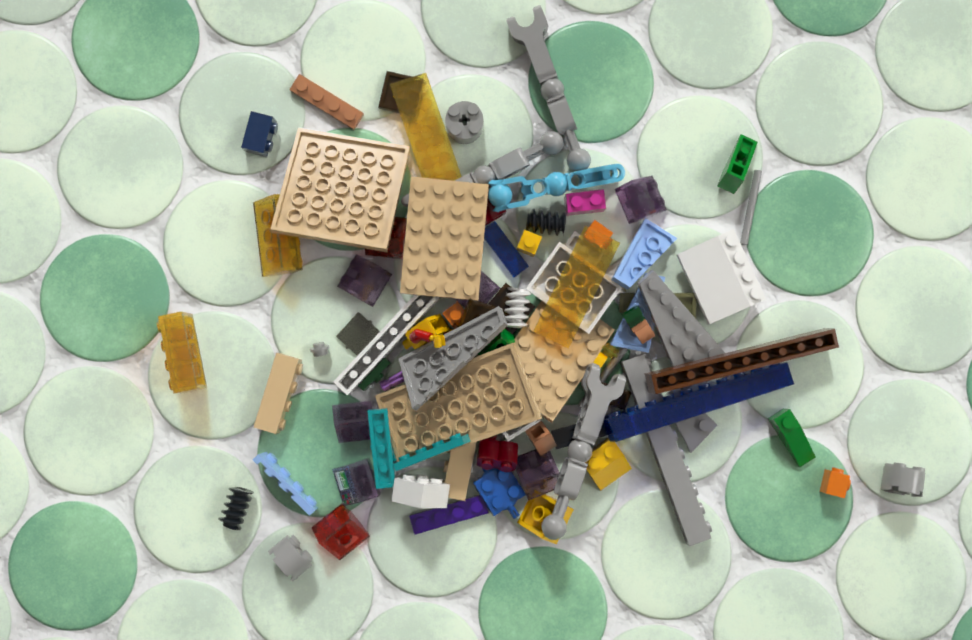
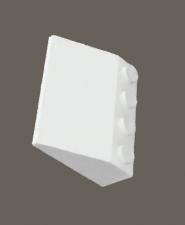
(548, 275)
(721, 276)

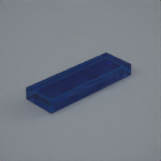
(504, 250)

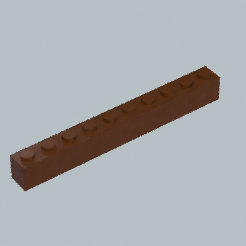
(741, 360)

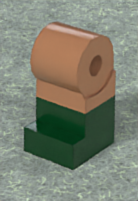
(638, 324)

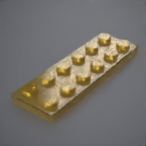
(425, 128)
(576, 287)

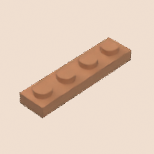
(326, 102)

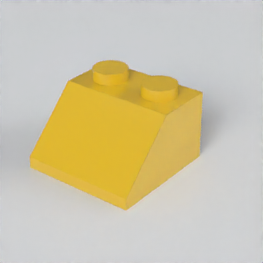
(607, 464)
(536, 511)

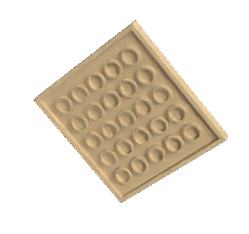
(341, 190)

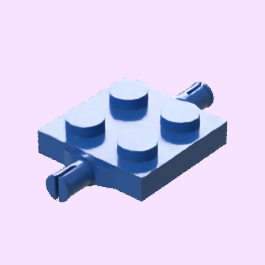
(499, 491)

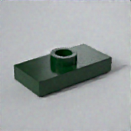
(375, 375)

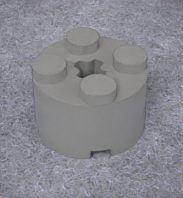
(464, 111)
(903, 480)
(290, 557)

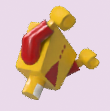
(428, 330)

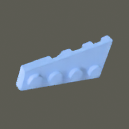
(642, 252)
(624, 336)
(273, 470)

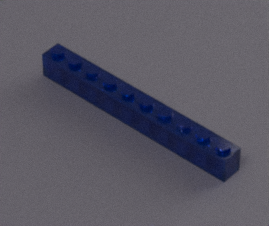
(697, 402)

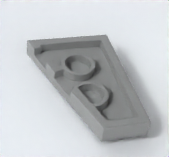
(694, 429)

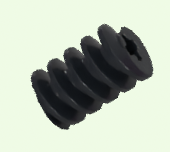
(546, 222)
(236, 508)

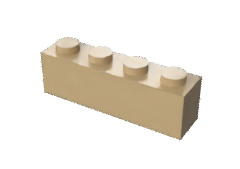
(278, 393)
(459, 470)

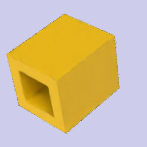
(529, 243)

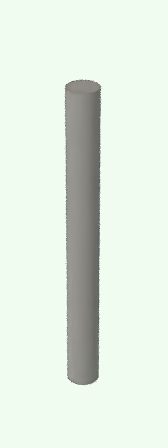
(750, 207)
(608, 369)

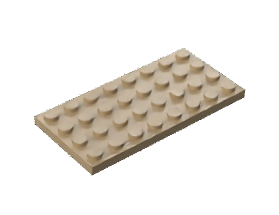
(479, 401)

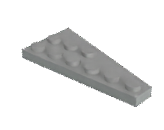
(677, 328)
(431, 368)

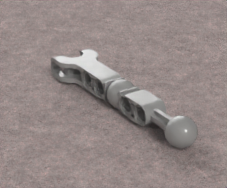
(551, 87)
(511, 163)
(580, 450)

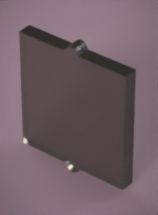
(358, 333)

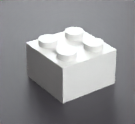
(420, 491)

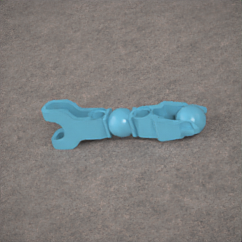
(554, 184)

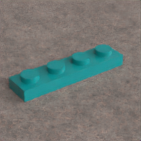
(381, 448)
(438, 448)

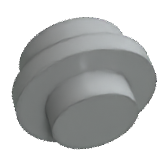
(319, 349)

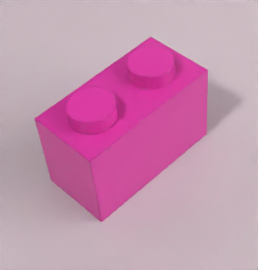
(585, 202)

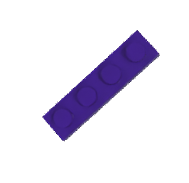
(454, 513)

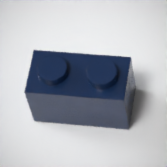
(259, 134)

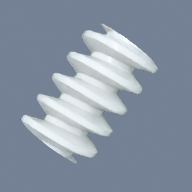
(517, 307)

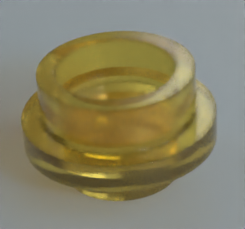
(610, 350)

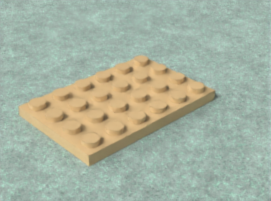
(444, 238)
(554, 369)

